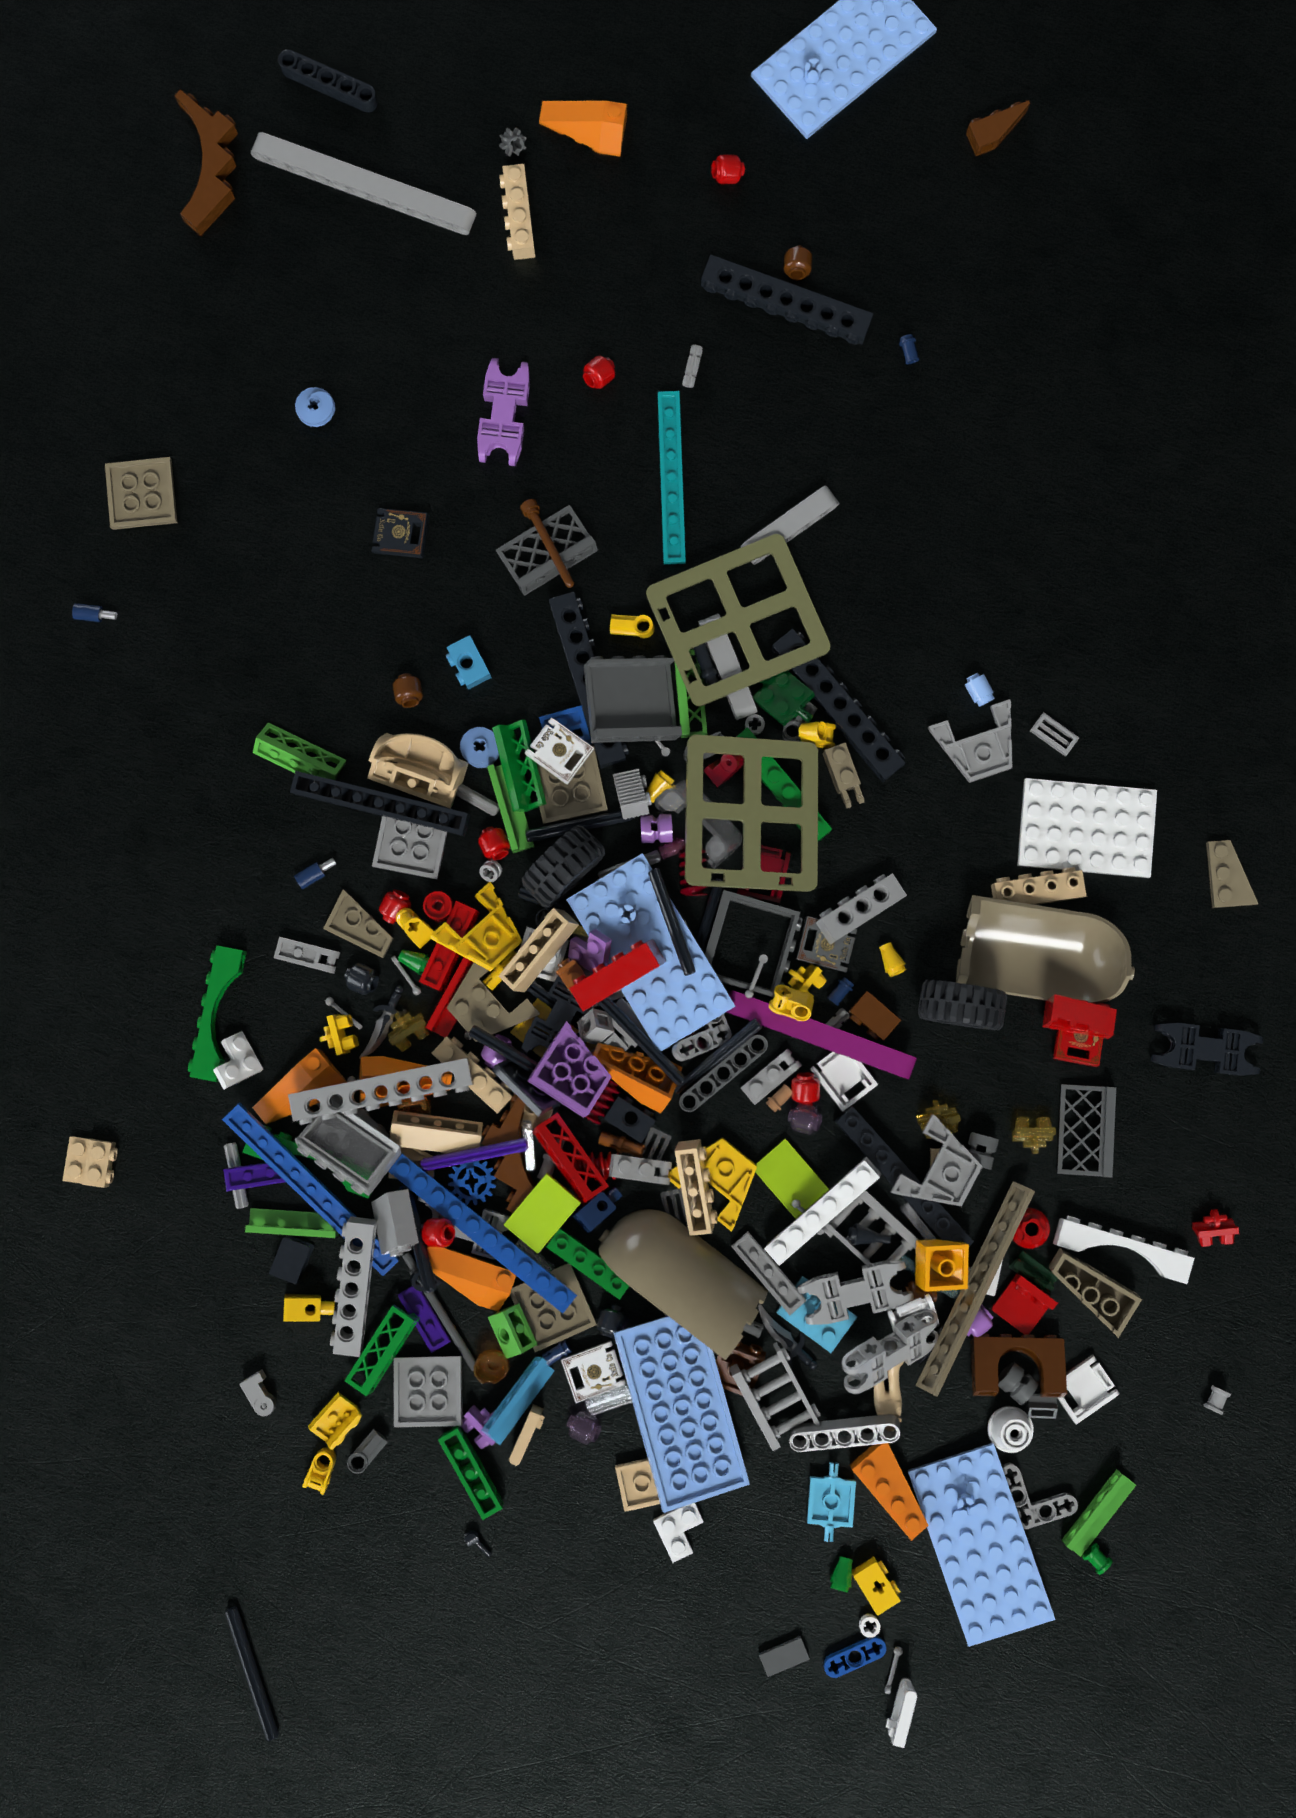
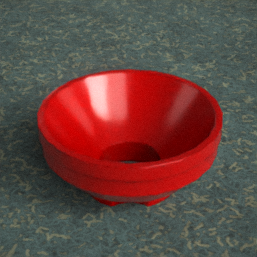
(1023, 1239)

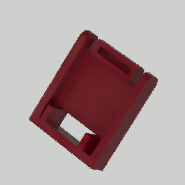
(770, 862)

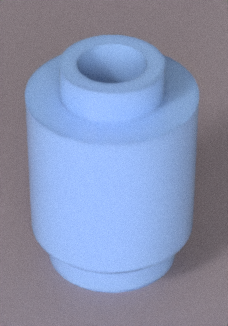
(979, 689)

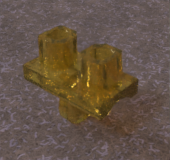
(399, 1035)
(946, 1116)
(1033, 1136)

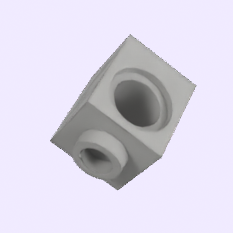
(595, 1026)

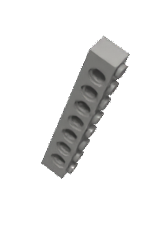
(300, 1101)

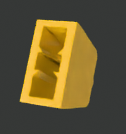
(295, 1307)

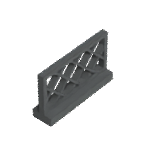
(547, 570)
(1106, 1126)

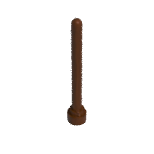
(531, 510)

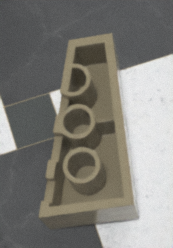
(1101, 1294)

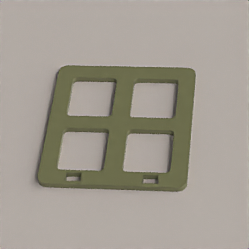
(739, 619)
(751, 812)

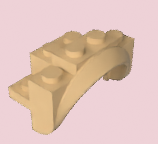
(419, 767)

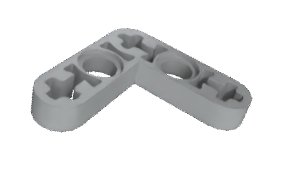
(709, 1035)
(1032, 1509)

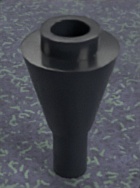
(862, 1235)

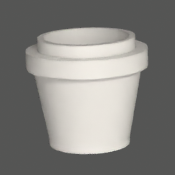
(1001, 1425)

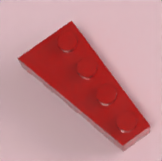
(617, 974)

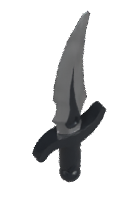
(383, 1023)
(786, 1339)

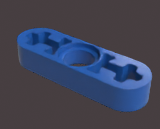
(836, 1656)

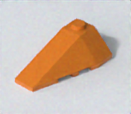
(588, 122)
(383, 1065)
(309, 1074)
(637, 1075)
(475, 1278)

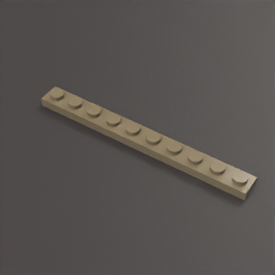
(979, 1281)

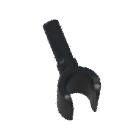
(473, 1538)

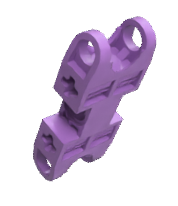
(506, 394)

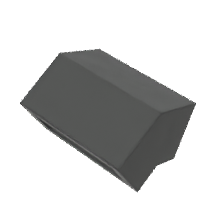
(1041, 1407)

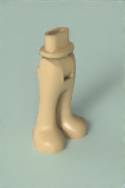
(889, 1401)

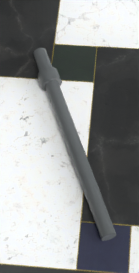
(442, 1314)

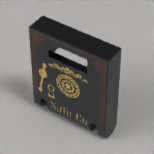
(395, 533)

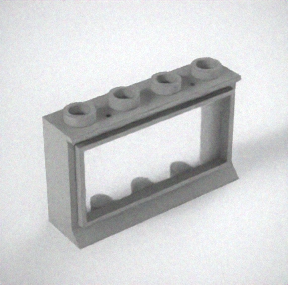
(349, 1149)

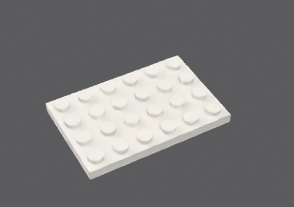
(1087, 827)

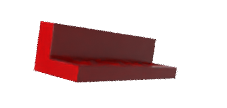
(443, 960)
(442, 1020)
(562, 1162)

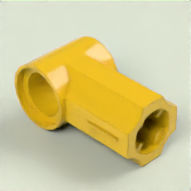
(629, 625)

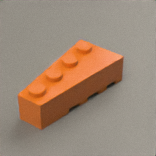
(885, 1480)

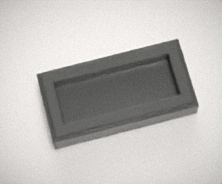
(784, 1656)

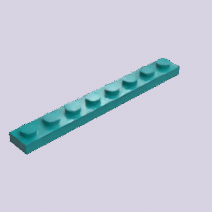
(671, 477)

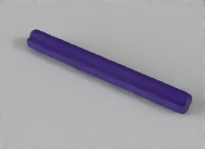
(474, 1154)

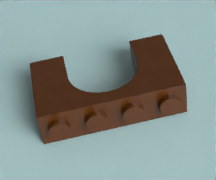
(1046, 1352)

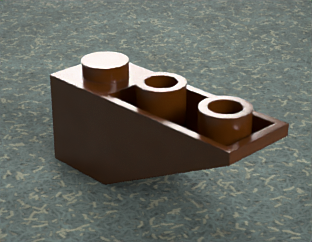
(990, 131)

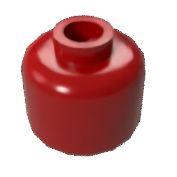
(727, 169)
(599, 372)
(494, 843)
(392, 904)
(805, 1088)
(438, 1232)

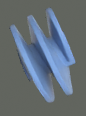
(316, 417)
(468, 748)

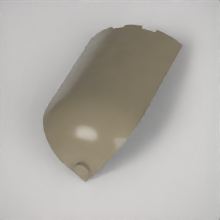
(1043, 952)
(683, 1277)

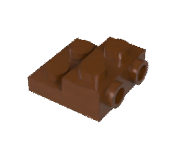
(745, 1358)

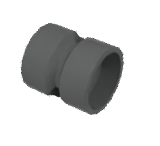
(985, 1159)
(1019, 1385)

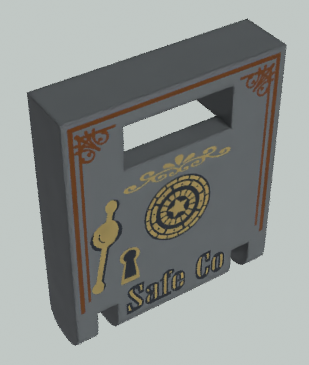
(822, 952)

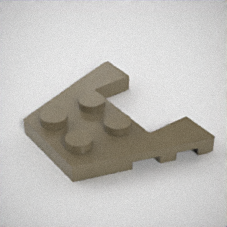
(478, 1006)

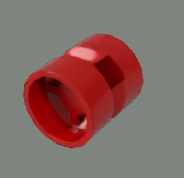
(438, 906)

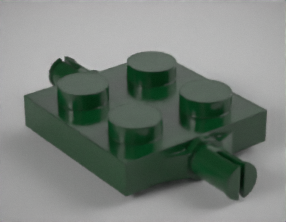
(784, 698)

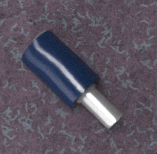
(91, 613)
(313, 873)

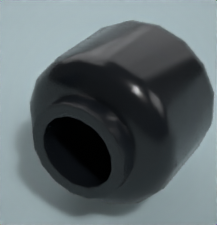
(361, 978)
(612, 1320)

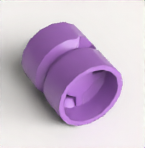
(664, 827)

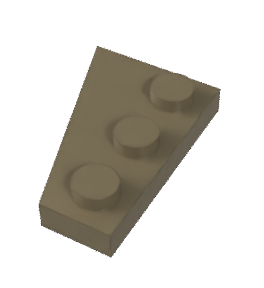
(1227, 878)
(357, 926)

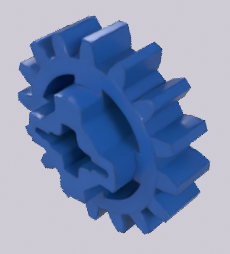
(462, 1182)

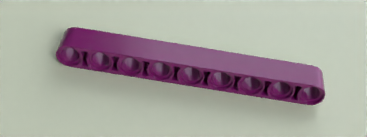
(824, 1036)

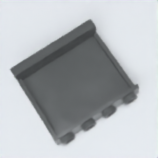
(630, 699)

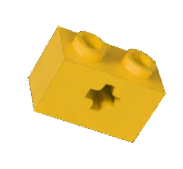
(881, 1598)

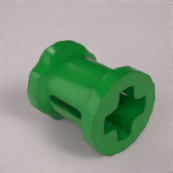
(1097, 1558)

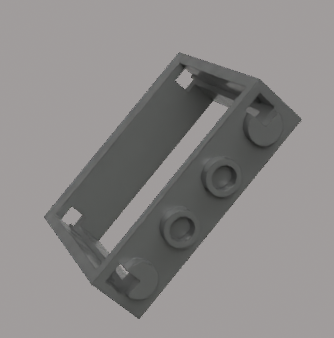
(789, 942)

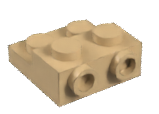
(90, 1162)

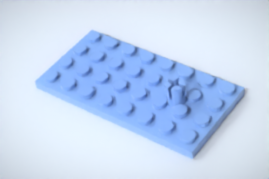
(840, 58)
(664, 999)
(680, 1413)
(981, 1544)

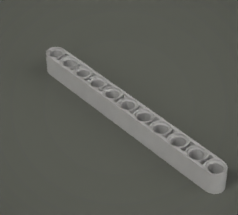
(363, 183)

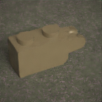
(843, 773)

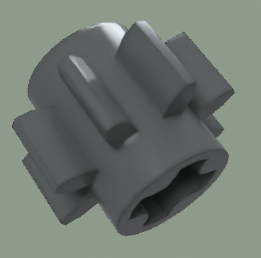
(510, 136)

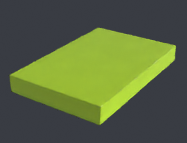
(790, 1177)
(542, 1213)

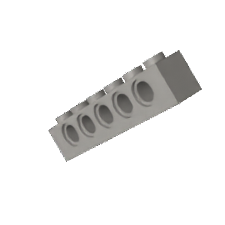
(341, 1341)

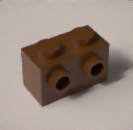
(873, 1016)

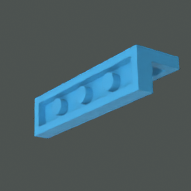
(517, 1400)

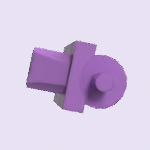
(477, 1419)

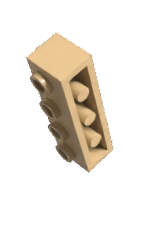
(518, 208)
(1041, 889)
(538, 950)
(484, 1084)
(434, 1132)
(695, 1187)

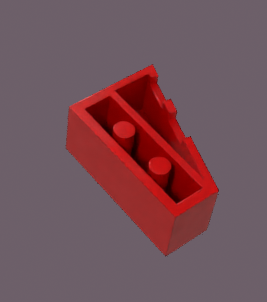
(1079, 1016)

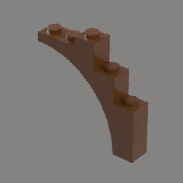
(212, 192)
(512, 1168)

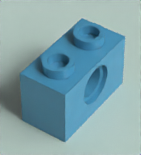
(464, 650)

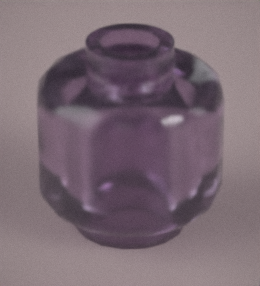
(805, 1118)
(584, 1427)

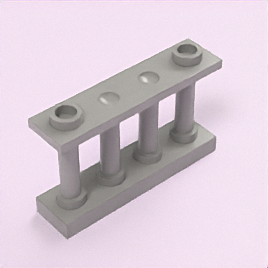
(875, 1212)
(753, 1395)

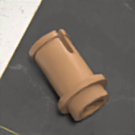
(779, 1098)

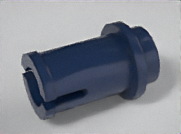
(909, 348)
(840, 991)
(557, 1352)

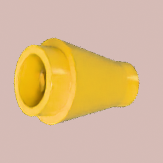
(659, 784)
(891, 959)

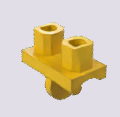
(806, 977)
(336, 1034)

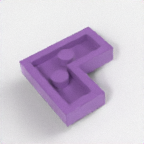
(592, 953)

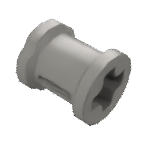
(1217, 1400)

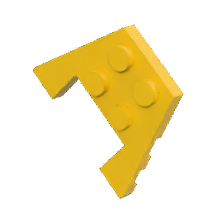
(489, 940)
(729, 1174)

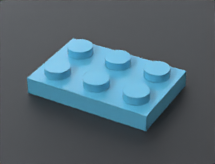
(824, 1334)

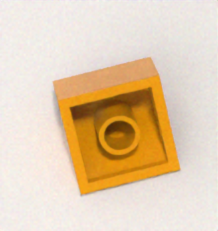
(941, 1265)

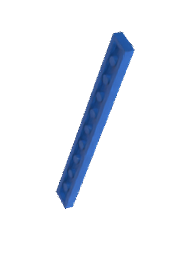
(299, 1178)
(483, 1233)

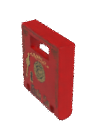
(1078, 1041)

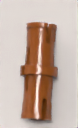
(621, 1144)

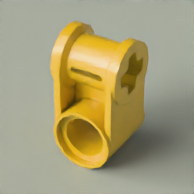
(818, 733)
(414, 926)
(793, 1003)
(319, 1473)

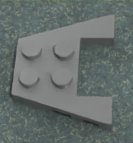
(982, 753)
(949, 1174)

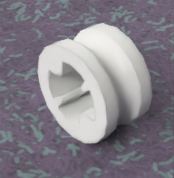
(866, 1632)

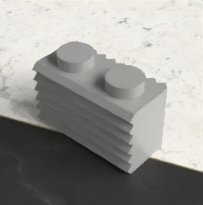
(631, 793)

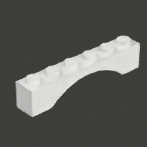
(823, 1211)
(1167, 1263)

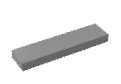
(768, 1273)

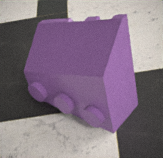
(570, 1073)

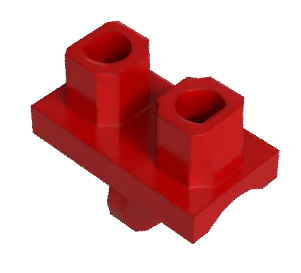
(1215, 1226)

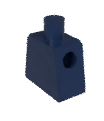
(589, 1216)

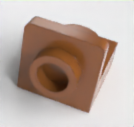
(569, 971)

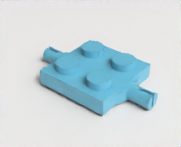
(831, 1501)

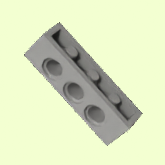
(834, 929)

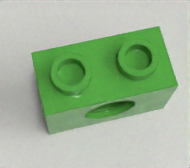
(512, 1331)

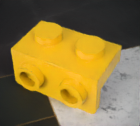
(335, 1420)

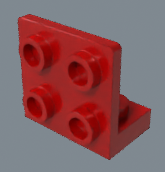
(1022, 1304)

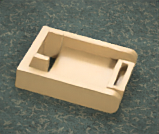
(533, 1421)

